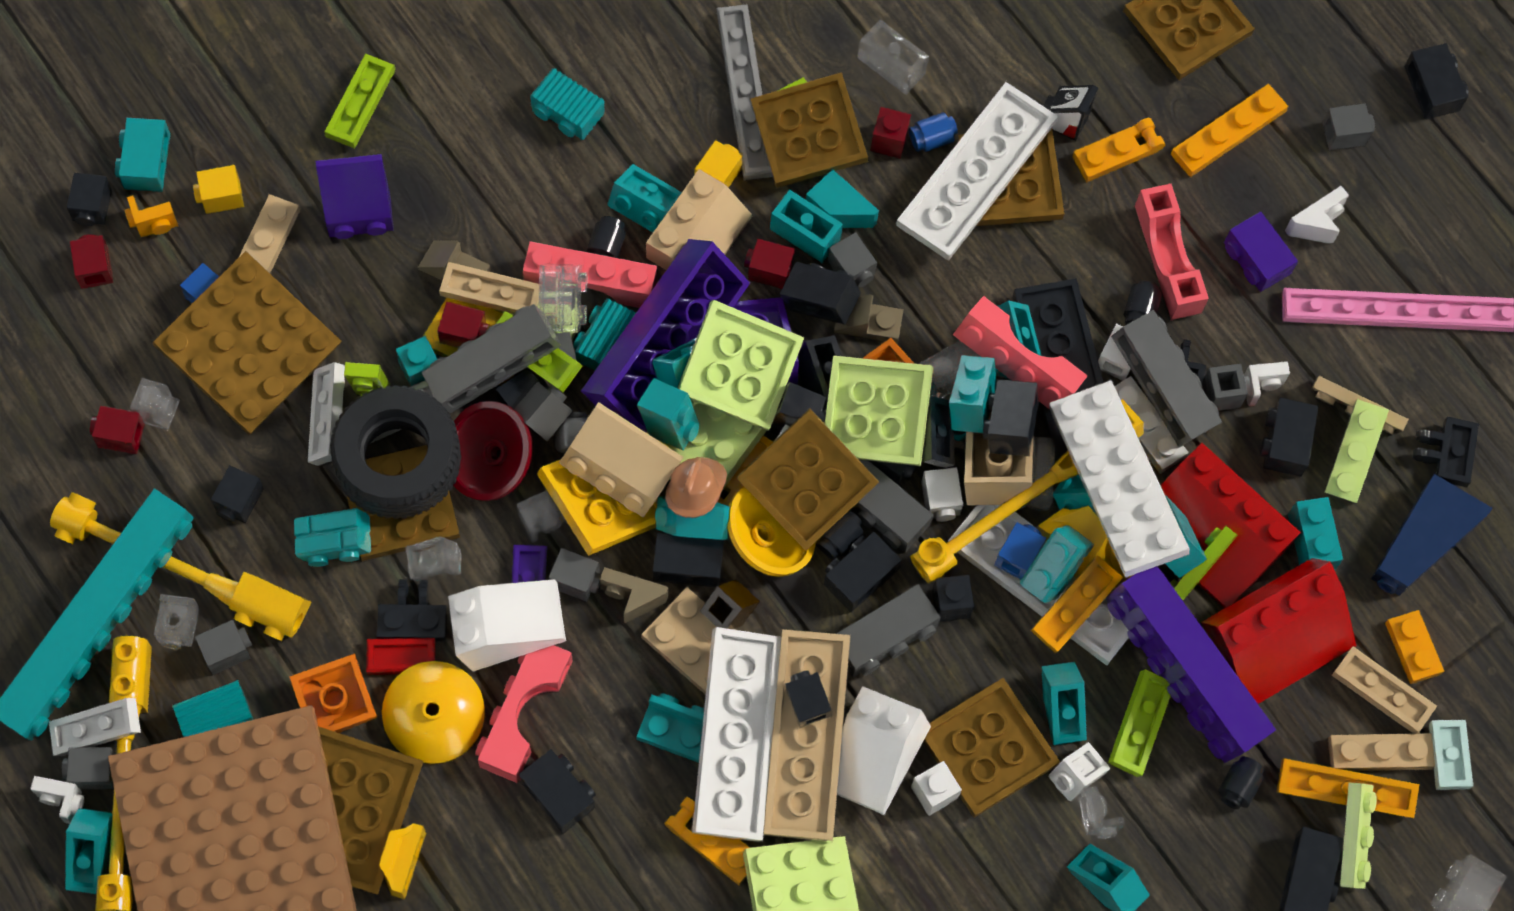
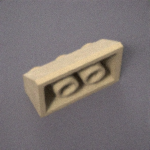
(701, 212)
(621, 460)
(992, 476)

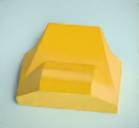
(1084, 522)
(401, 858)

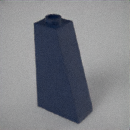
(1432, 528)

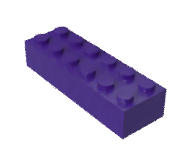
(662, 323)
(1190, 663)

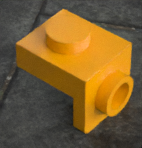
(151, 220)

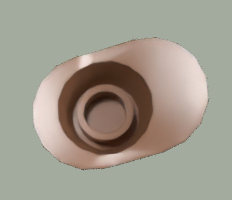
(695, 487)

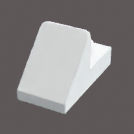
(1316, 220)

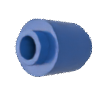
(933, 132)

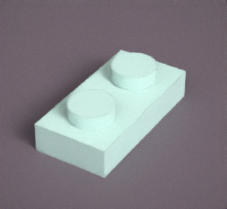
(1451, 754)

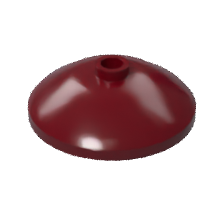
(481, 434)

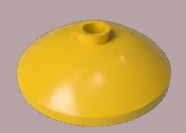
(763, 539)
(440, 736)

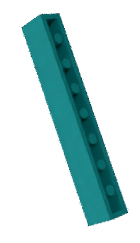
(93, 615)

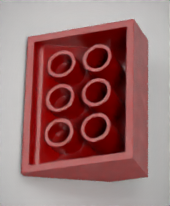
(1217, 497)
(1284, 629)

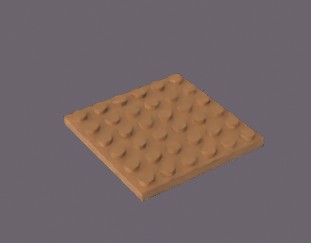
(234, 820)

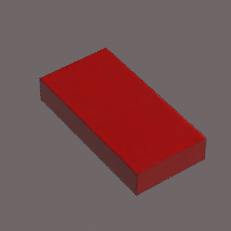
(397, 655)

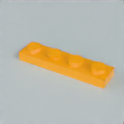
(1229, 130)
(1332, 785)

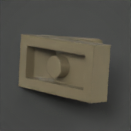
(441, 253)
(872, 321)
(642, 593)

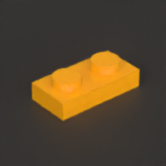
(1414, 647)

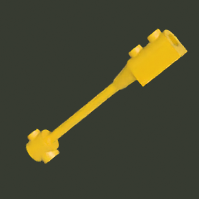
(938, 557)
(250, 597)
(128, 680)

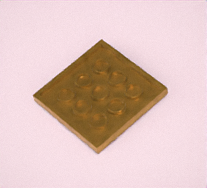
(247, 342)
(370, 800)

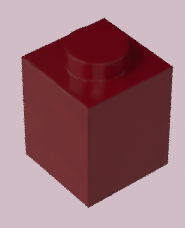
(890, 132)
(91, 261)
(769, 263)
(461, 325)
(117, 429)

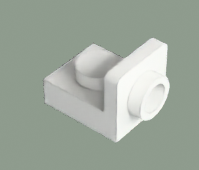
(1268, 376)
(1078, 771)
(54, 792)

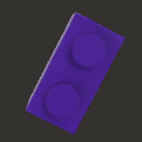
(1260, 252)

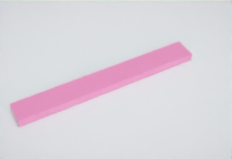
(1398, 309)

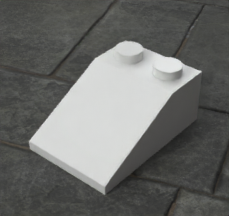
(505, 621)
(878, 748)

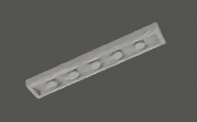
(743, 84)

